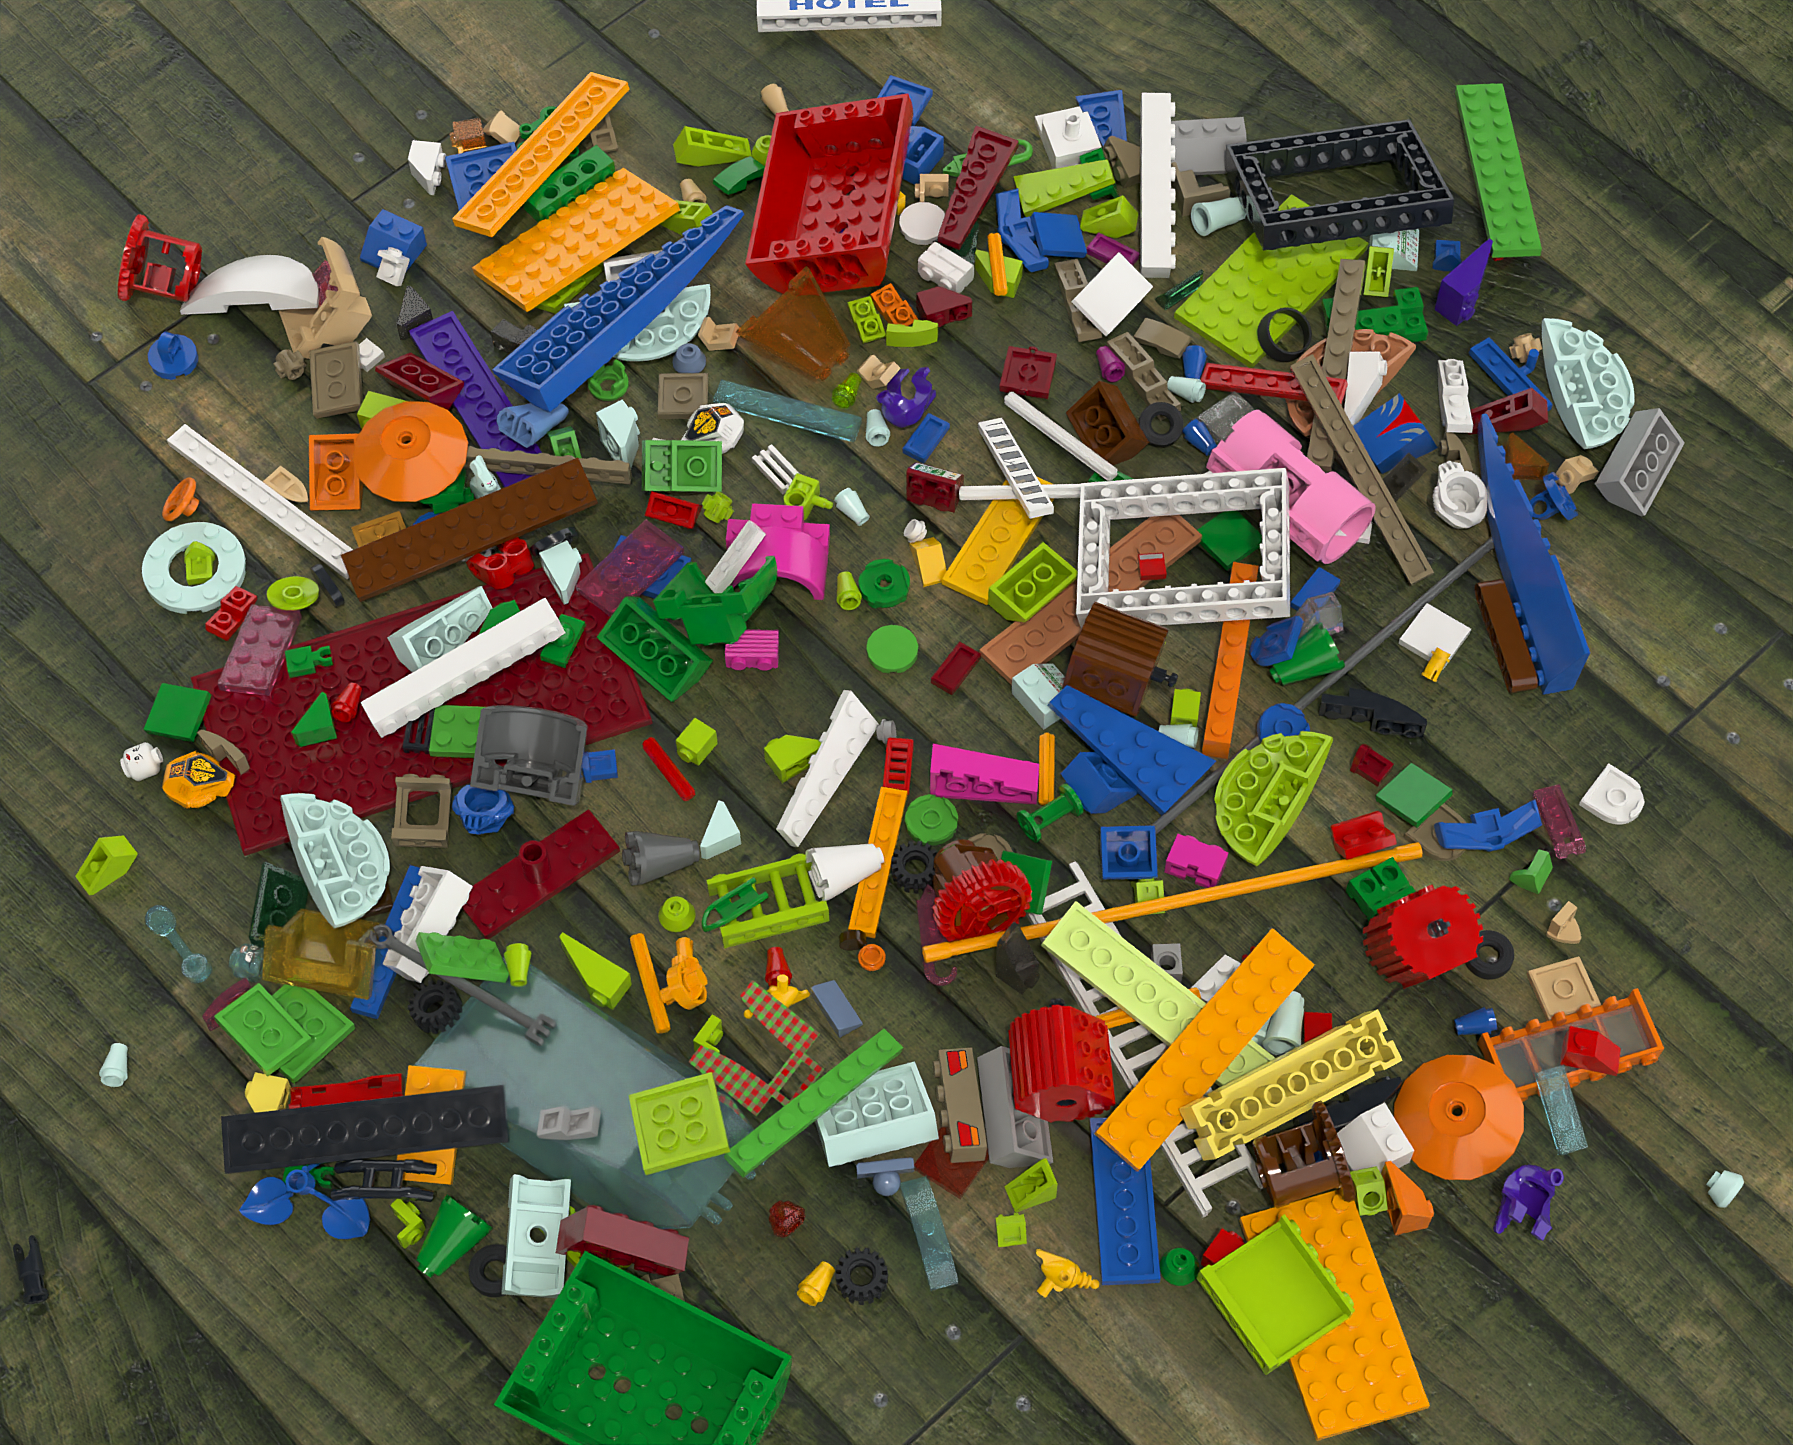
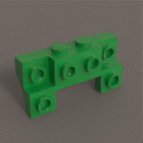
(1403, 319)

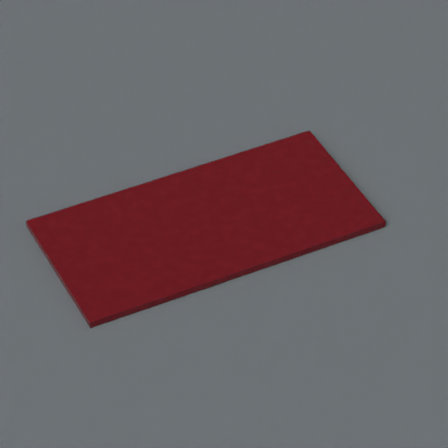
(360, 764)

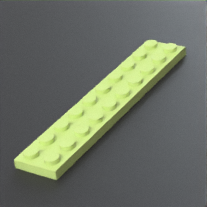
(1135, 983)

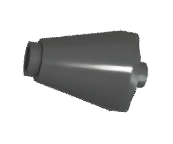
(656, 855)

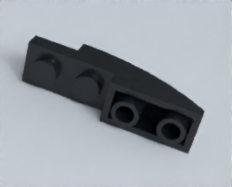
(1384, 713)
(1356, 1101)

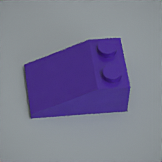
(1461, 286)

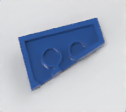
(1106, 114)

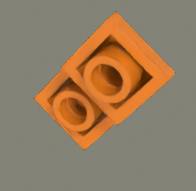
(892, 307)

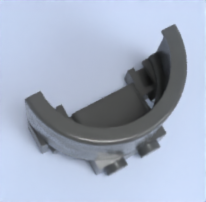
(537, 751)

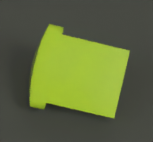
(199, 563)

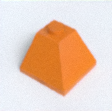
(1405, 1201)

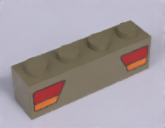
(960, 1105)

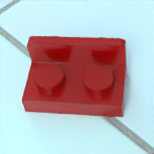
(1361, 835)

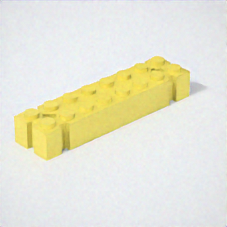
(1290, 1085)

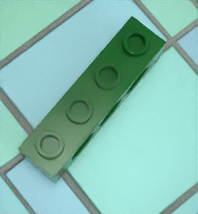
(569, 183)

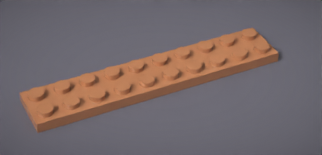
(1057, 623)

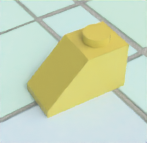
(267, 1093)

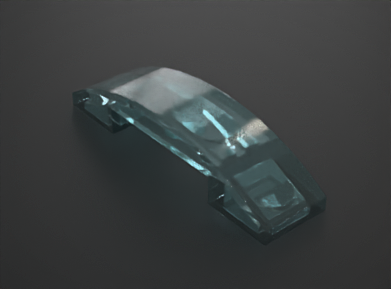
(929, 1233)

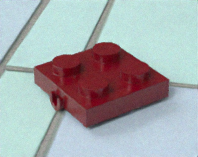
(1028, 372)

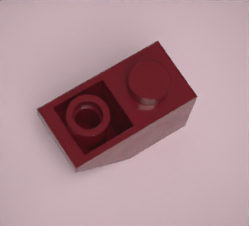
(943, 305)

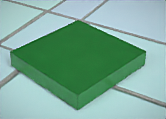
(1229, 538)
(177, 712)
(1414, 795)
(1037, 873)

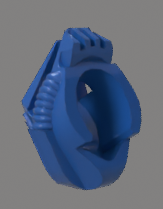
(482, 809)

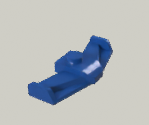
(1018, 231)
(1489, 829)

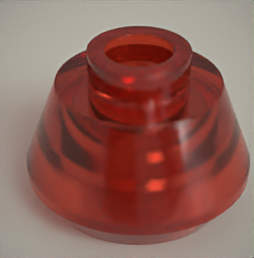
(785, 1218)

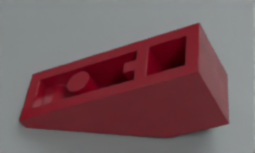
(1513, 412)

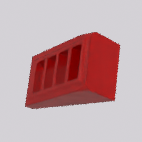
(899, 750)

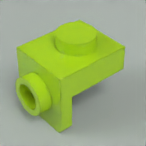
(408, 1215)

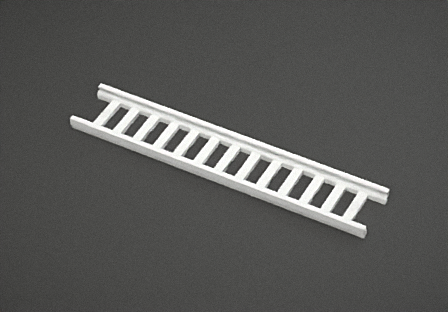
(1126, 1067)

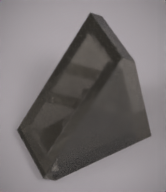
(412, 313)

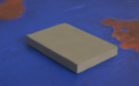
(336, 379)

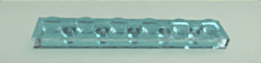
(788, 410)

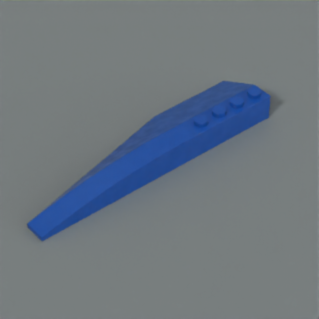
(592, 332)
(1530, 572)

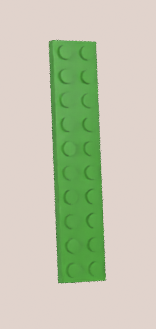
(1497, 170)

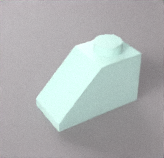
(562, 568)

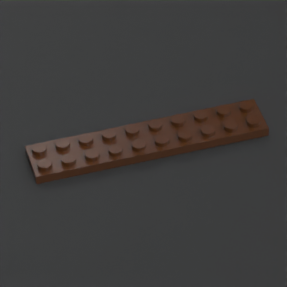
(469, 529)

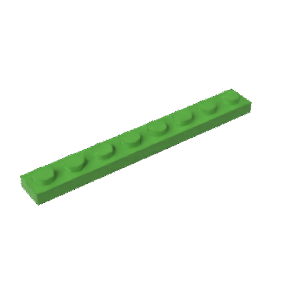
(812, 1103)

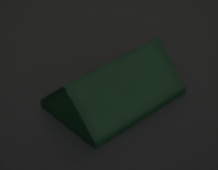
(276, 901)

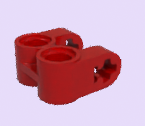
(500, 568)

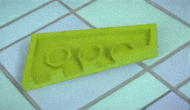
(1057, 186)

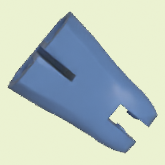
(529, 423)

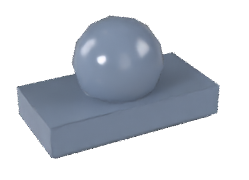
(885, 1173)

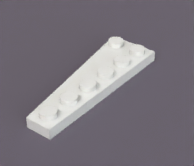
(838, 751)

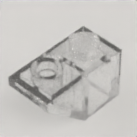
(1323, 609)

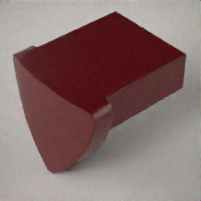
(1371, 765)

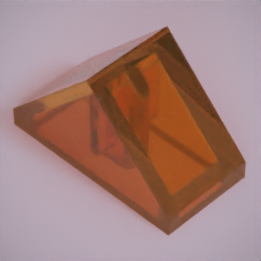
(1525, 461)

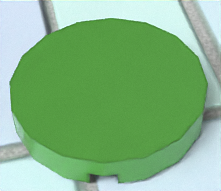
(892, 649)
(931, 820)

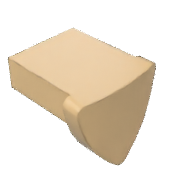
(502, 128)
(1564, 926)

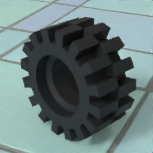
(909, 853)
(443, 1016)
(863, 1259)

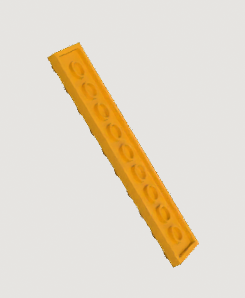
(540, 154)
(1204, 1049)

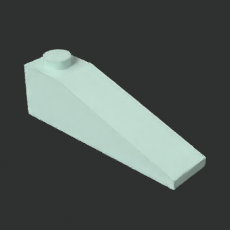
(440, 630)

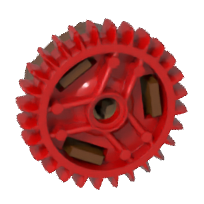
(976, 891)

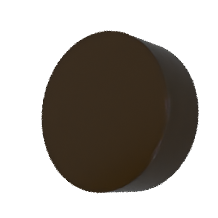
(852, 940)

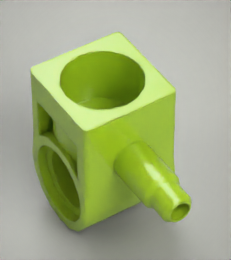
(806, 493)

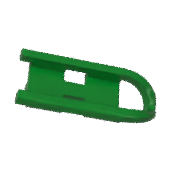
(729, 911)

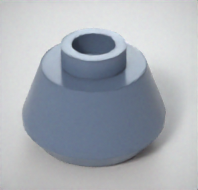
(689, 359)

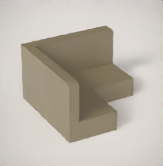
(1188, 192)

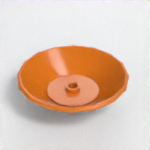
(415, 468)
(1467, 1143)

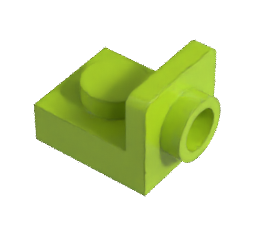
(1148, 890)
(709, 1034)

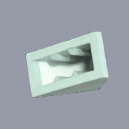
(721, 833)

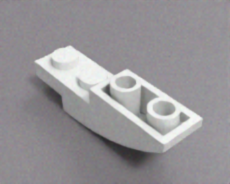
(1453, 396)

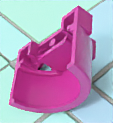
(797, 546)

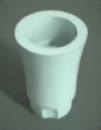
(1216, 214)
(1285, 1026)

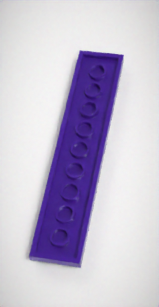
(481, 399)

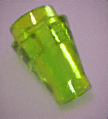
(846, 392)

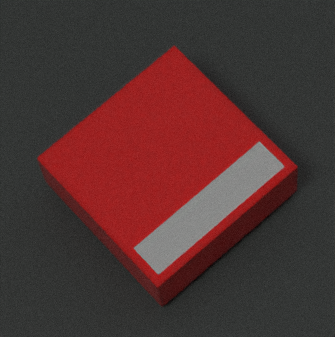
(1152, 566)

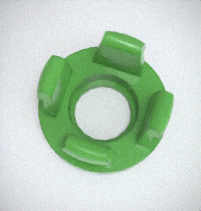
(609, 372)

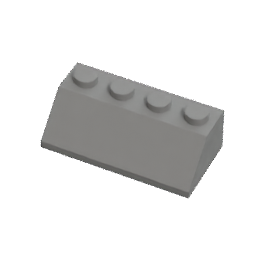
(1203, 142)
(1640, 461)
(1012, 1135)

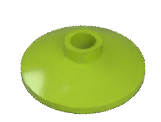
(292, 593)

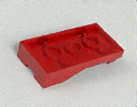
(389, 1086)

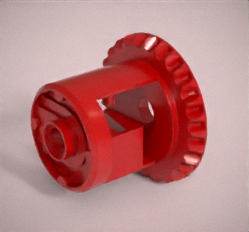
(158, 277)

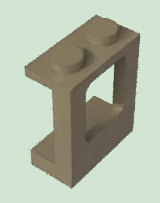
(422, 835)

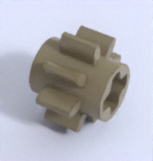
(289, 364)

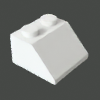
(1374, 1140)

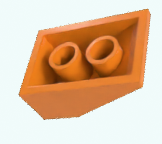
(333, 473)

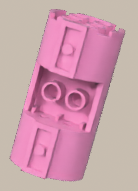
(1317, 500)

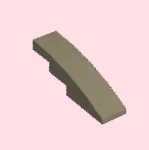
(1071, 283)
(1141, 371)

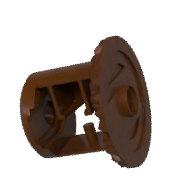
(1296, 1151)

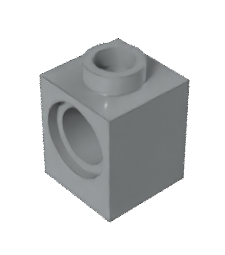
(1170, 955)

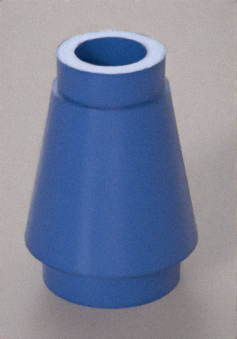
(1194, 361)
(1199, 436)
(1476, 1022)

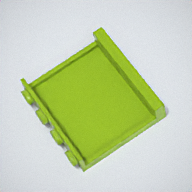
(1276, 1294)

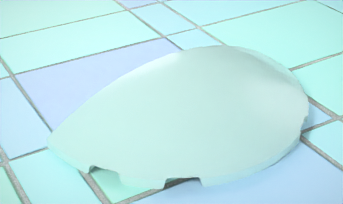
(671, 328)
(1586, 383)
(337, 856)

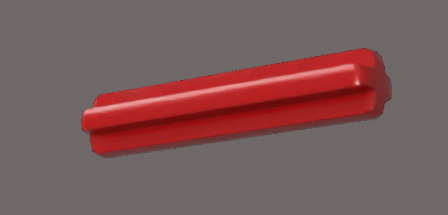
(668, 769)

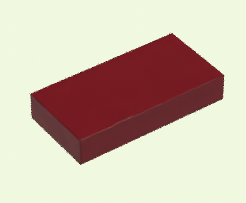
(955, 668)

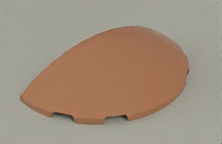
(1392, 348)

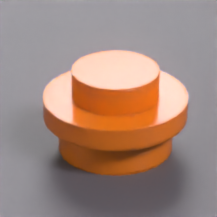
(871, 957)

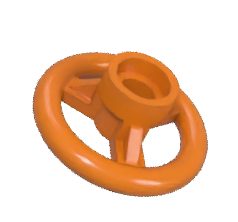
(181, 500)

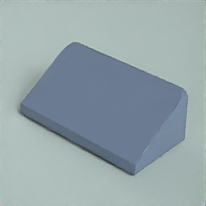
(835, 1008)

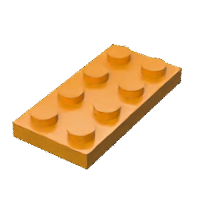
(431, 1080)

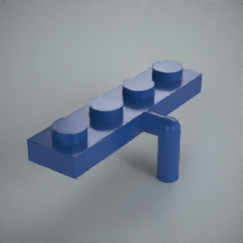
(1503, 370)

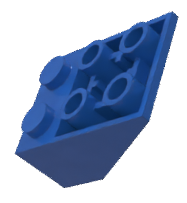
(923, 153)

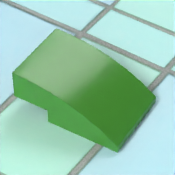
(681, 466)

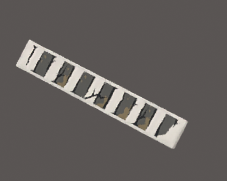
(1015, 468)

